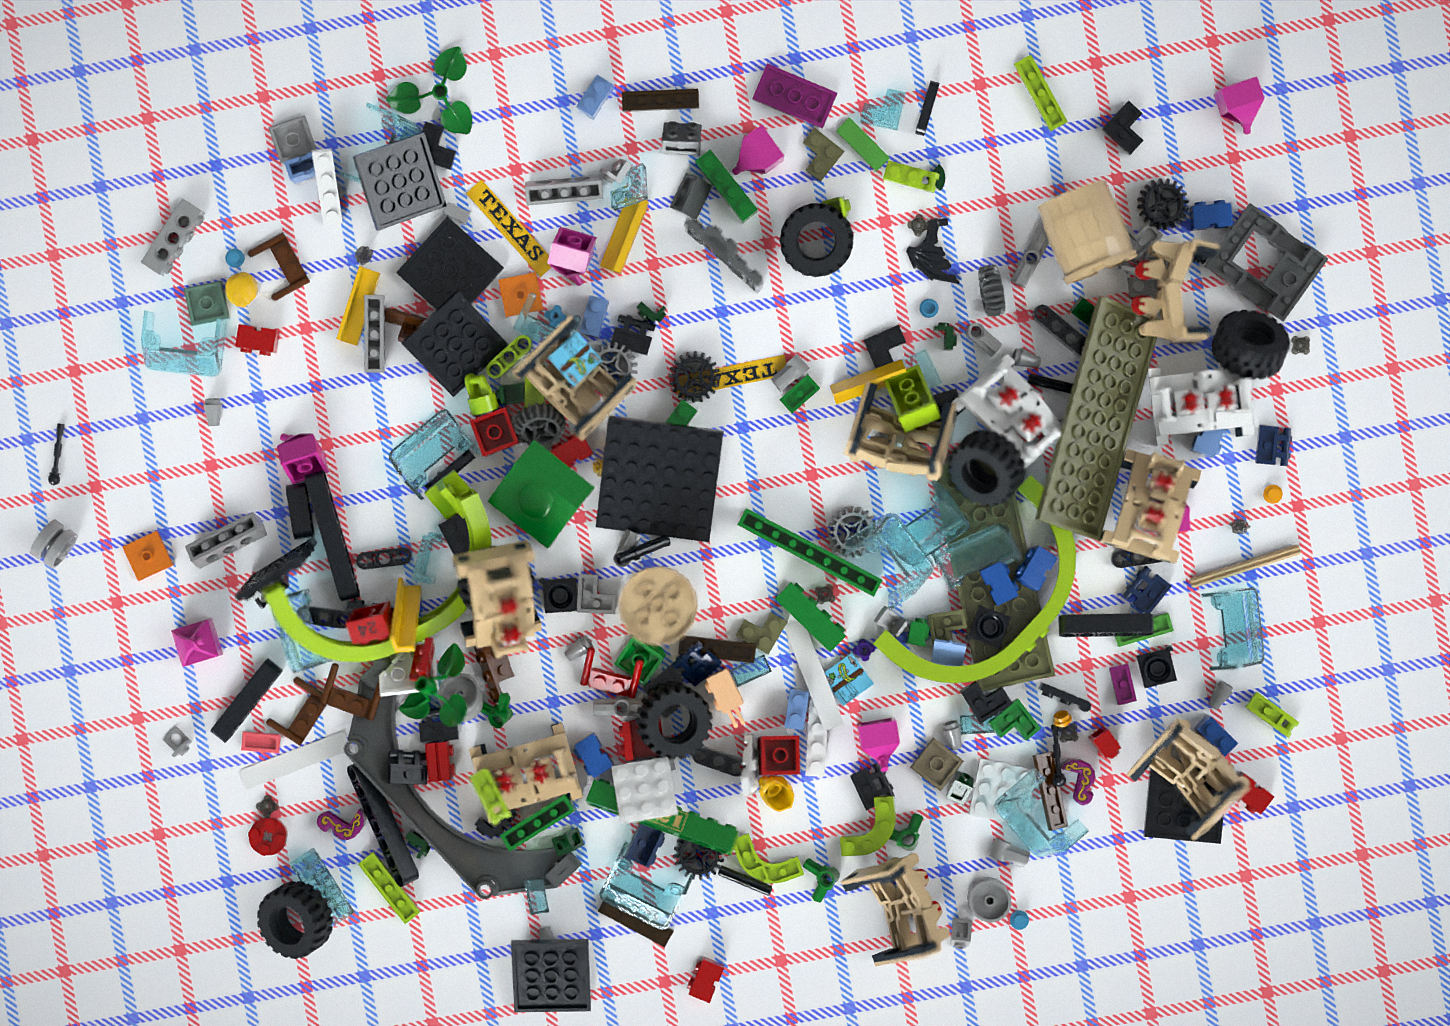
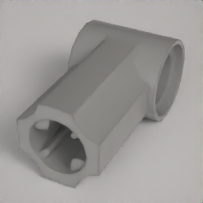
(984, 339)
(793, 370)
(628, 539)
(1005, 851)

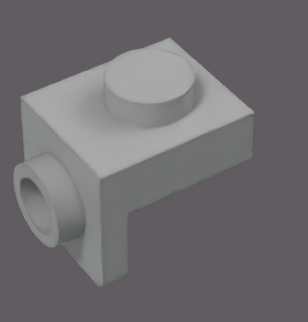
(891, 621)

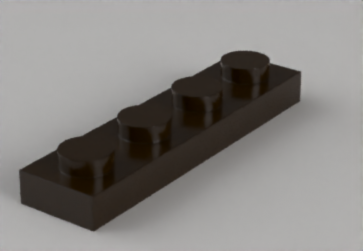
(660, 100)
(721, 648)
(659, 936)

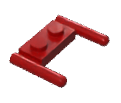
(610, 681)

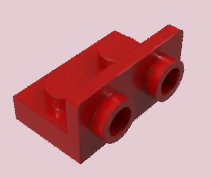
(422, 659)

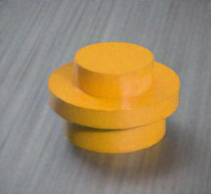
(1272, 494)
(1062, 718)

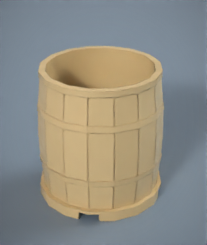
(1086, 231)
(658, 605)

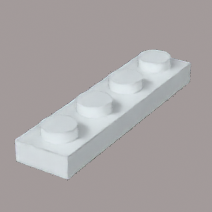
(327, 186)
(815, 744)

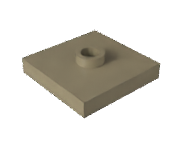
(936, 764)

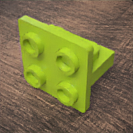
(443, 494)

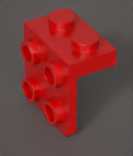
(633, 745)

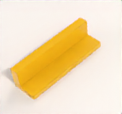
(623, 237)
(353, 318)
(854, 386)
(405, 616)

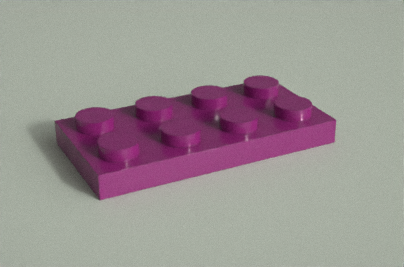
(794, 96)

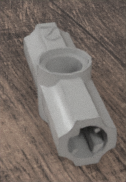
(1025, 269)
(607, 707)

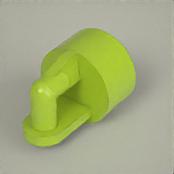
(481, 397)

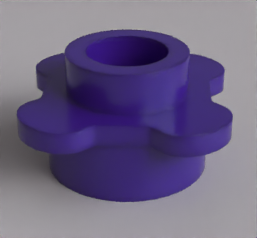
(858, 650)

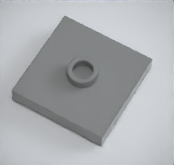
(292, 138)

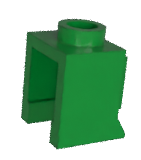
(918, 632)

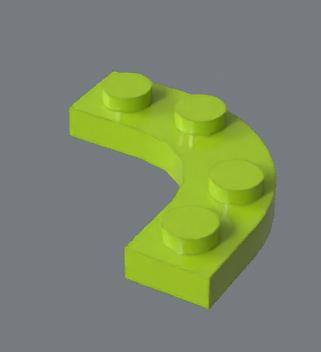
(879, 835)
(763, 870)

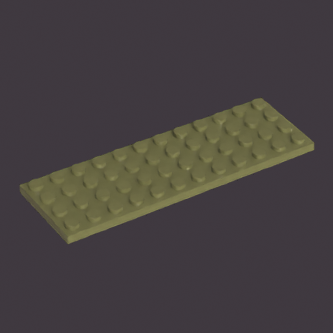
(1097, 421)
(974, 592)

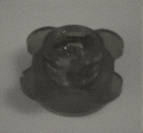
(923, 225)
(363, 255)
(1305, 345)
(1239, 526)
(828, 598)
(1073, 733)
(273, 806)

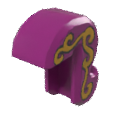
(1084, 780)
(340, 827)

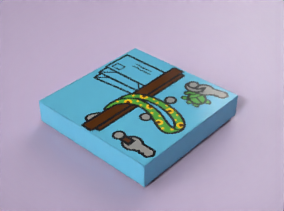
(574, 358)
(847, 679)

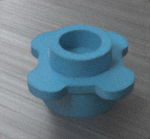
(560, 316)

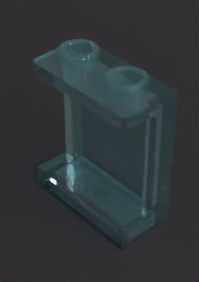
(423, 556)

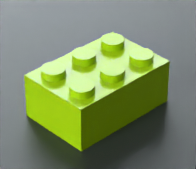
(912, 398)

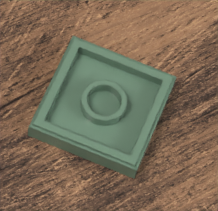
(206, 303)

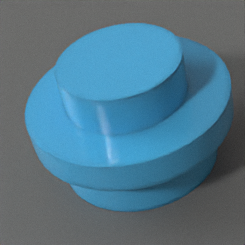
(234, 258)
(929, 308)
(1019, 920)

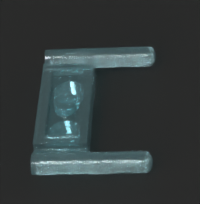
(534, 327)

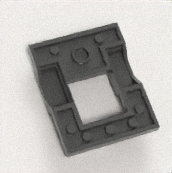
(724, 250)
(1289, 276)

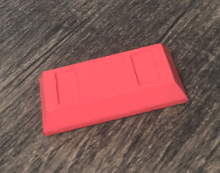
(261, 742)

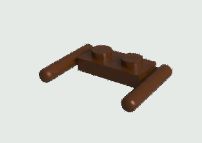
(287, 261)
(347, 700)
(305, 718)

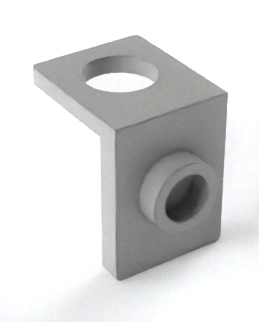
(1131, 270)
(180, 749)

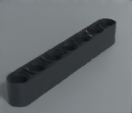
(332, 535)
(384, 828)

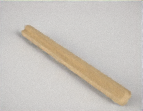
(1245, 566)

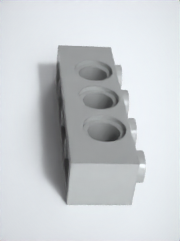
(563, 190)
(163, 242)
(374, 333)
(226, 540)

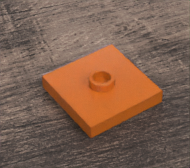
(515, 292)
(148, 556)

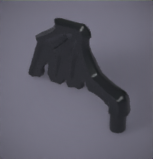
(929, 257)

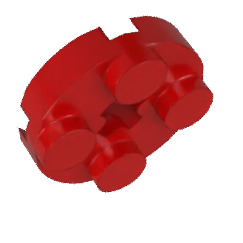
(267, 847)

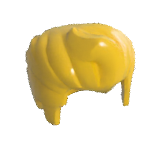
(241, 289)
(776, 792)

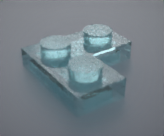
(885, 116)
(634, 191)

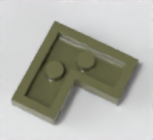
(826, 151)
(944, 622)
(765, 636)

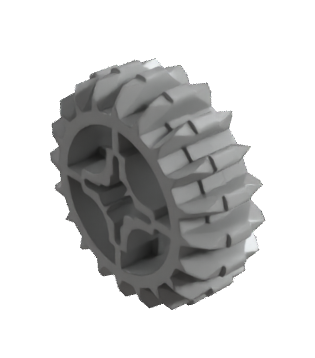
(619, 353)
(839, 522)

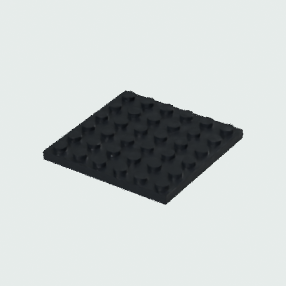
(659, 478)

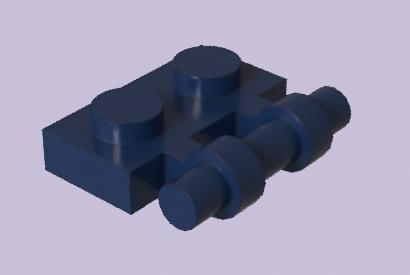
(1267, 445)
(1151, 594)
(698, 669)

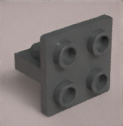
(681, 138)

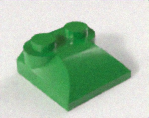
(650, 655)

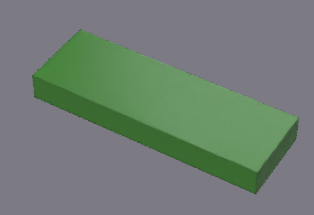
(863, 144)
(1162, 625)

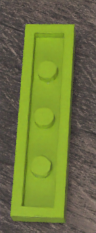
(1040, 93)
(386, 885)

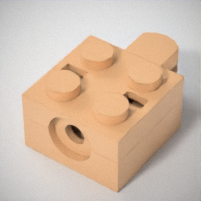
(726, 694)

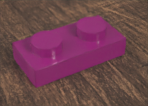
(1122, 684)

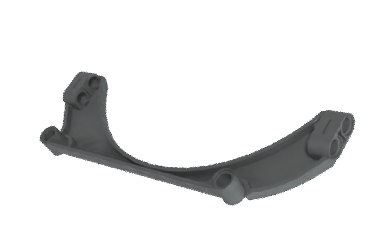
(470, 858)

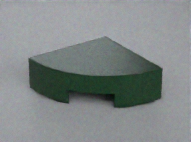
(939, 183)

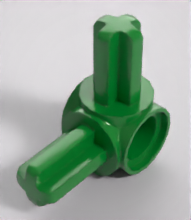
(499, 714)
(911, 831)
(823, 883)

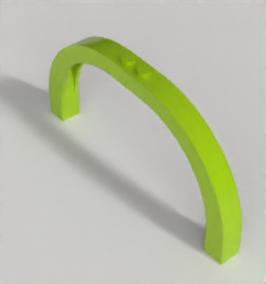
(428, 625)
(902, 657)

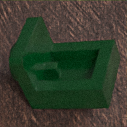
(1083, 310)
(646, 313)
(949, 338)
(511, 394)

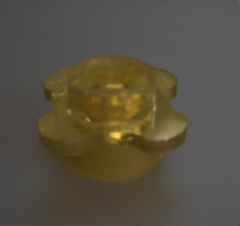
(597, 466)

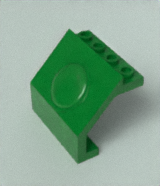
(540, 494)

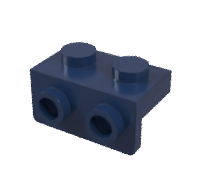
(645, 845)

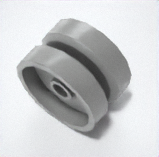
(53, 544)
(466, 687)
(999, 904)

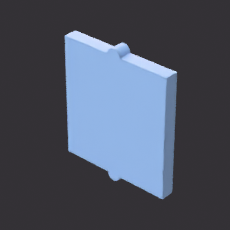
(948, 653)

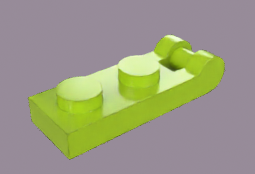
(910, 176)
(1271, 714)
(489, 795)

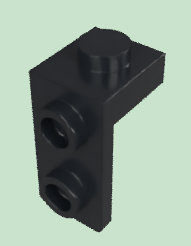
(486, 828)

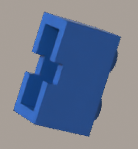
(1214, 214)
(1034, 567)
(1002, 587)
(1216, 735)
(595, 760)

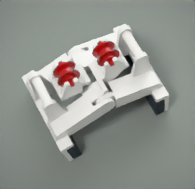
(1227, 393)
(1010, 395)

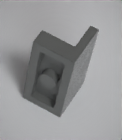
(691, 196)

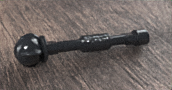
(54, 477)
(1059, 778)

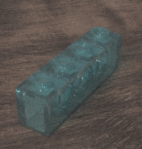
(313, 871)

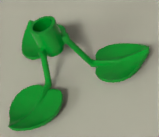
(455, 118)
(455, 710)

